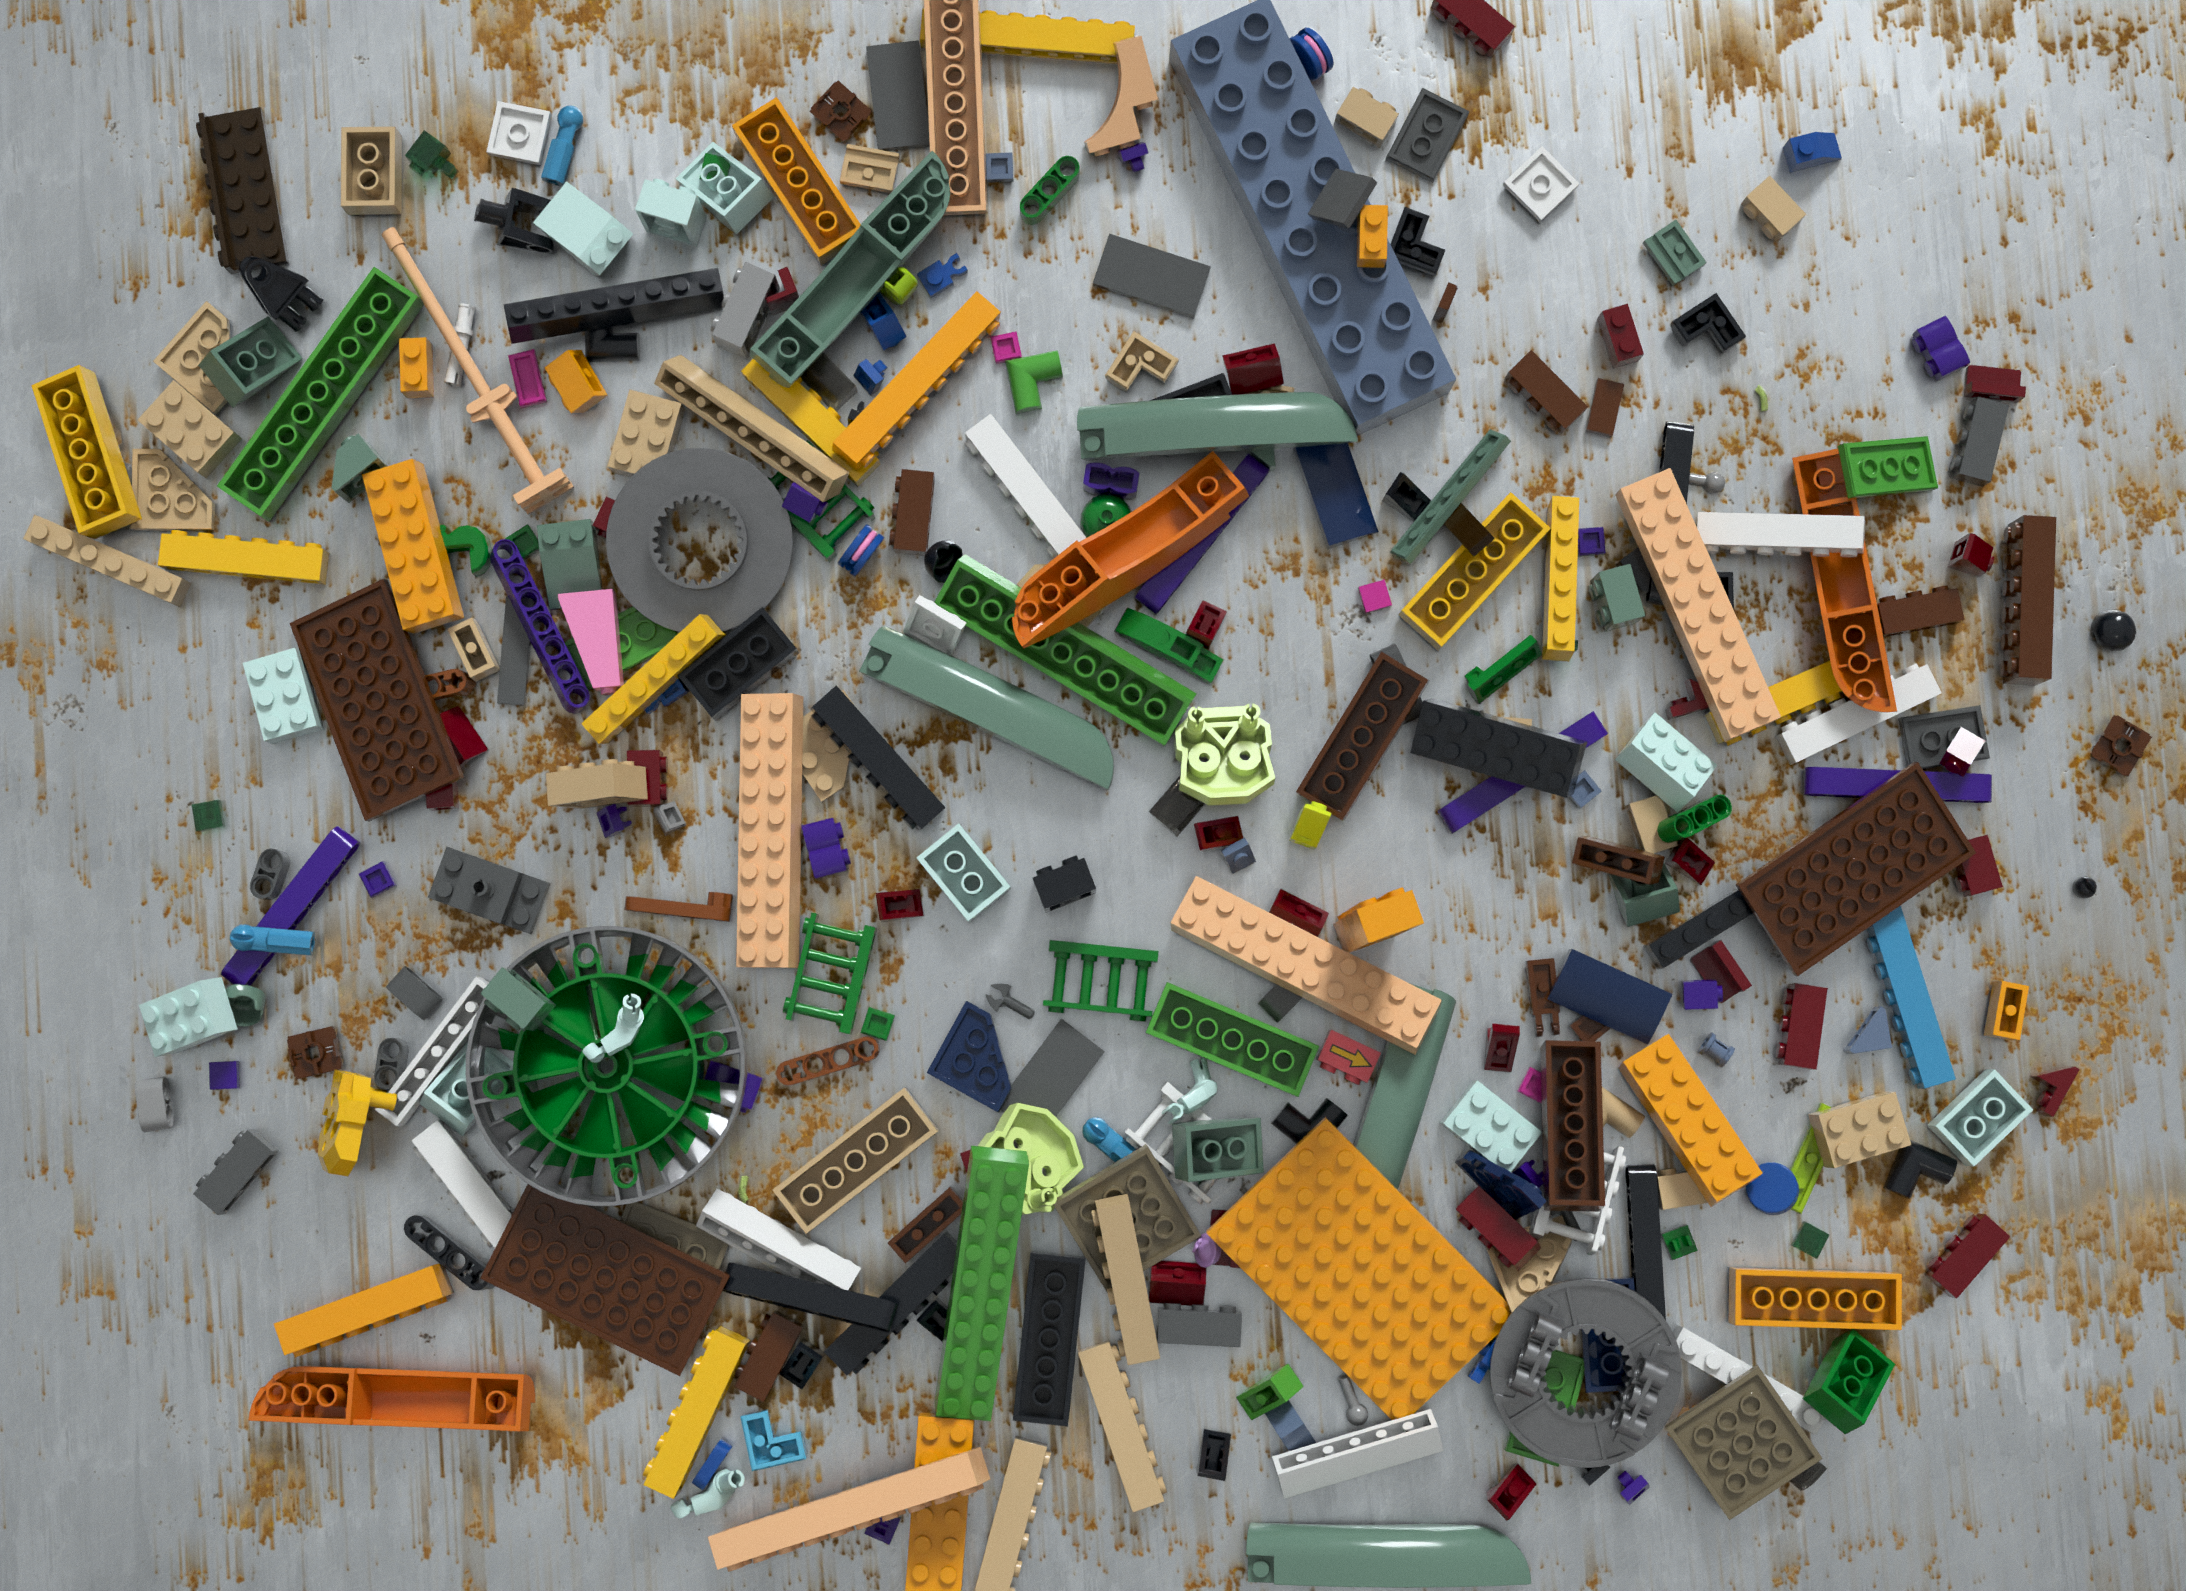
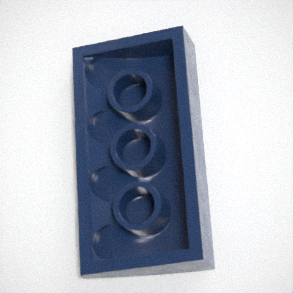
(1336, 493)
(1609, 996)
(1601, 1357)

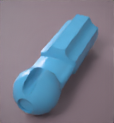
(561, 149)
(272, 940)
(1106, 1139)

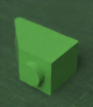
(1270, 1392)

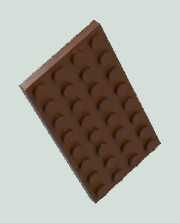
(376, 700)
(1855, 868)
(606, 1278)

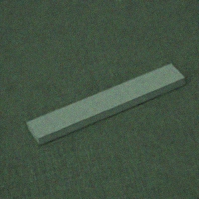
(1450, 496)

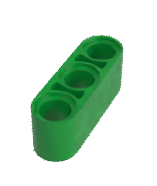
(1054, 178)
(1694, 818)

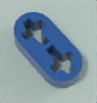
(711, 1464)

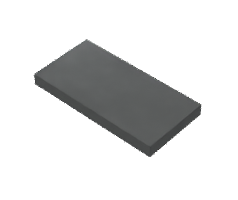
(898, 95)
(1151, 275)
(1055, 1070)

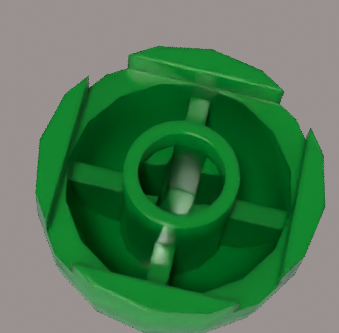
(1102, 512)

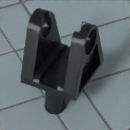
(501, 216)
(276, 289)

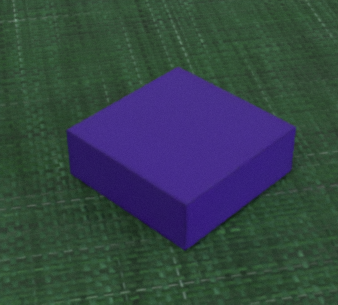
(1591, 541)
(377, 879)
(224, 1075)

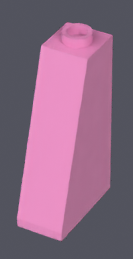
(596, 632)

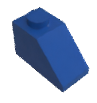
(1811, 150)
(883, 322)

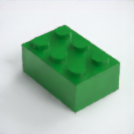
(1849, 1381)

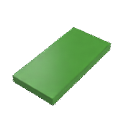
(1887, 467)
(638, 639)
(1564, 1380)

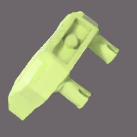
(1225, 776)
(1047, 1147)

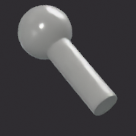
(1712, 482)
(1356, 1413)

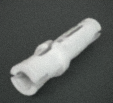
(463, 329)

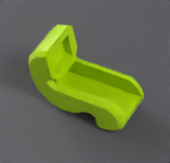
(900, 286)

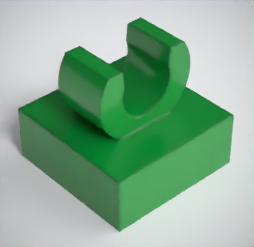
(1678, 1242)

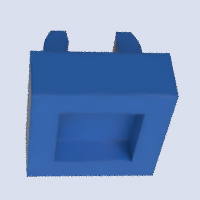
(870, 375)

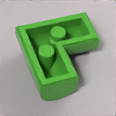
(1026, 373)

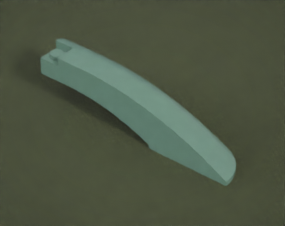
(855, 273)
(1212, 424)
(989, 705)
(1401, 1096)
(1383, 1555)

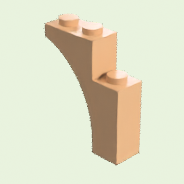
(1133, 89)

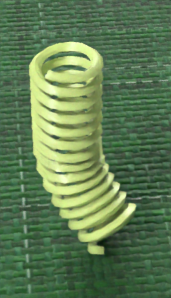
(1760, 392)
(743, 1190)

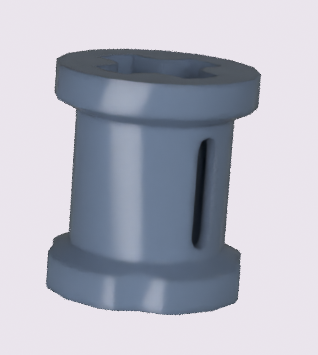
(1716, 1050)

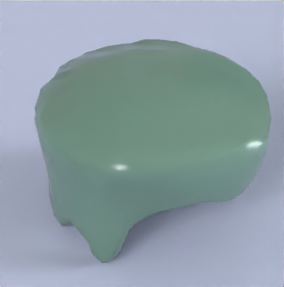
(246, 1004)

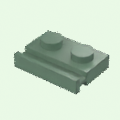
(1674, 252)

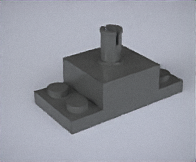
(489, 890)

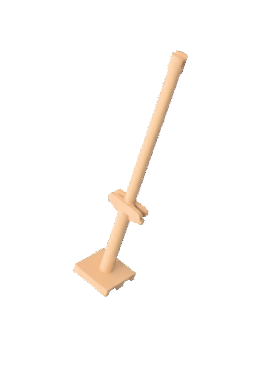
(491, 402)

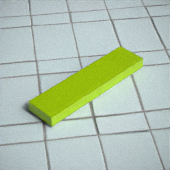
(1807, 1165)

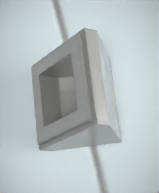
(669, 817)

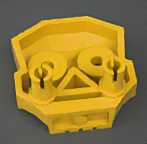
(346, 1116)

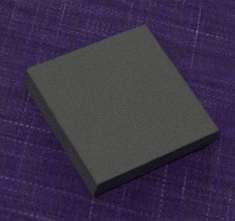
(1342, 198)

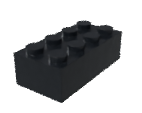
(738, 663)

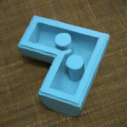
(764, 1448)

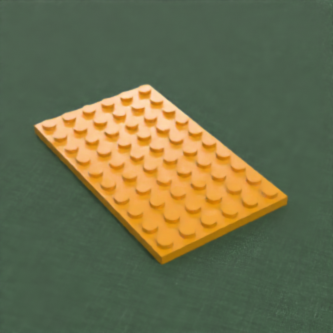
(1361, 1271)

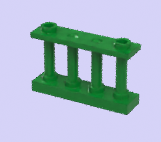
(825, 544)
(1089, 955)
(849, 992)

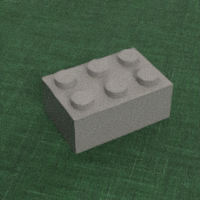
(744, 310)

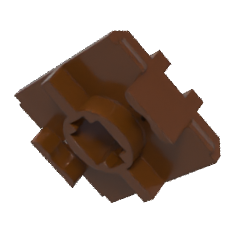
(855, 108)
(2135, 740)
(328, 1049)

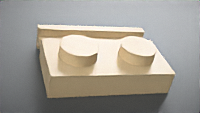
(869, 168)

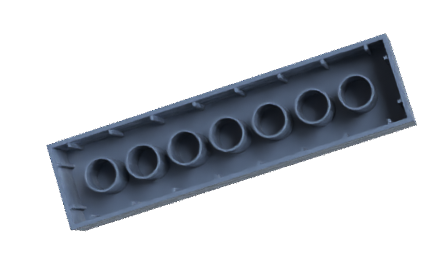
(1277, 160)

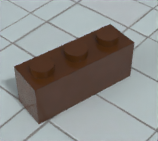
(1545, 392)
(912, 512)
(1920, 611)
(1618, 859)
(927, 1225)
(767, 1355)

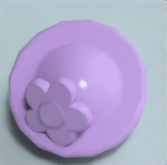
(1206, 1251)

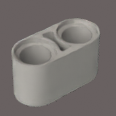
(154, 1104)

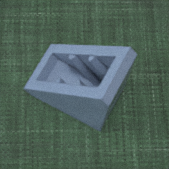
(1872, 1033)
(1290, 1427)

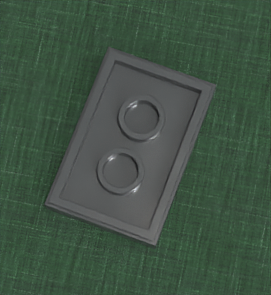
(1427, 135)
(1930, 734)

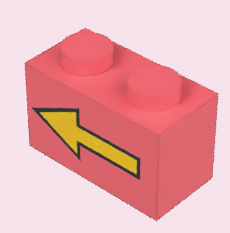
(1348, 1057)

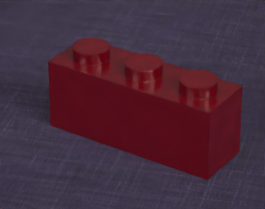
(1476, 22)
(1801, 1026)
(1497, 1229)
(1966, 1254)

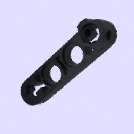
(446, 1256)

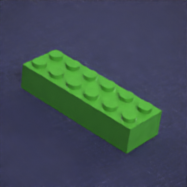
(1232, 1039)

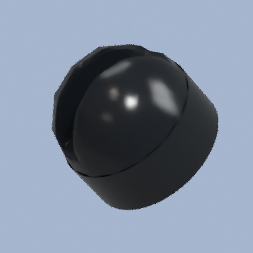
(2080, 889)

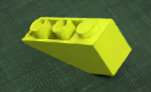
(1310, 825)

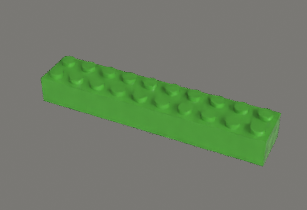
(321, 394)
(1072, 656)
(981, 1283)

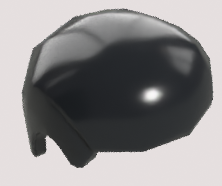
(941, 559)
(2113, 629)

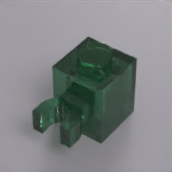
(429, 155)

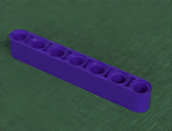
(1163, 585)
(540, 613)
(1859, 782)
(1496, 790)
(295, 902)

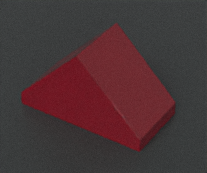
(1206, 623)
(1690, 861)
(899, 905)

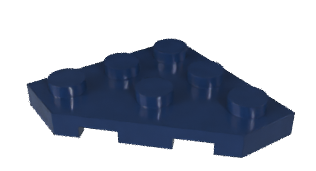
(973, 1059)
(1507, 1189)

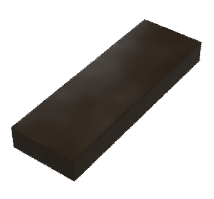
(1468, 530)

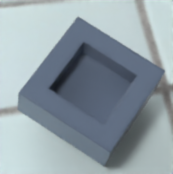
(999, 167)
(1585, 790)
(1238, 855)

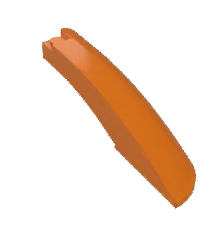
(1126, 552)
(1845, 591)
(396, 1398)

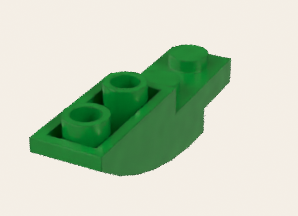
(1169, 643)

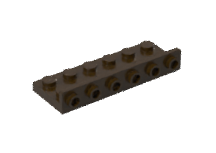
(242, 188)

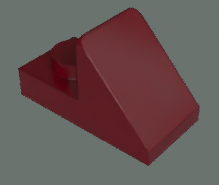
(1684, 707)
(1218, 833)
(1501, 1047)
(2059, 1084)
(1511, 1491)

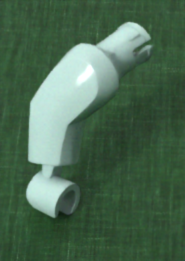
(627, 1027)
(1200, 1094)
(714, 1497)

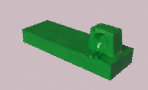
(1486, 682)

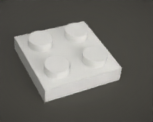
(519, 133)
(1540, 184)
(934, 626)

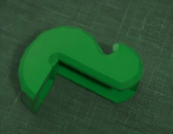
(469, 539)

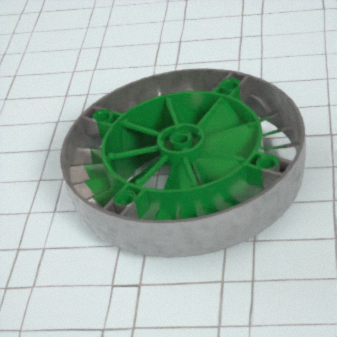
(543, 1057)

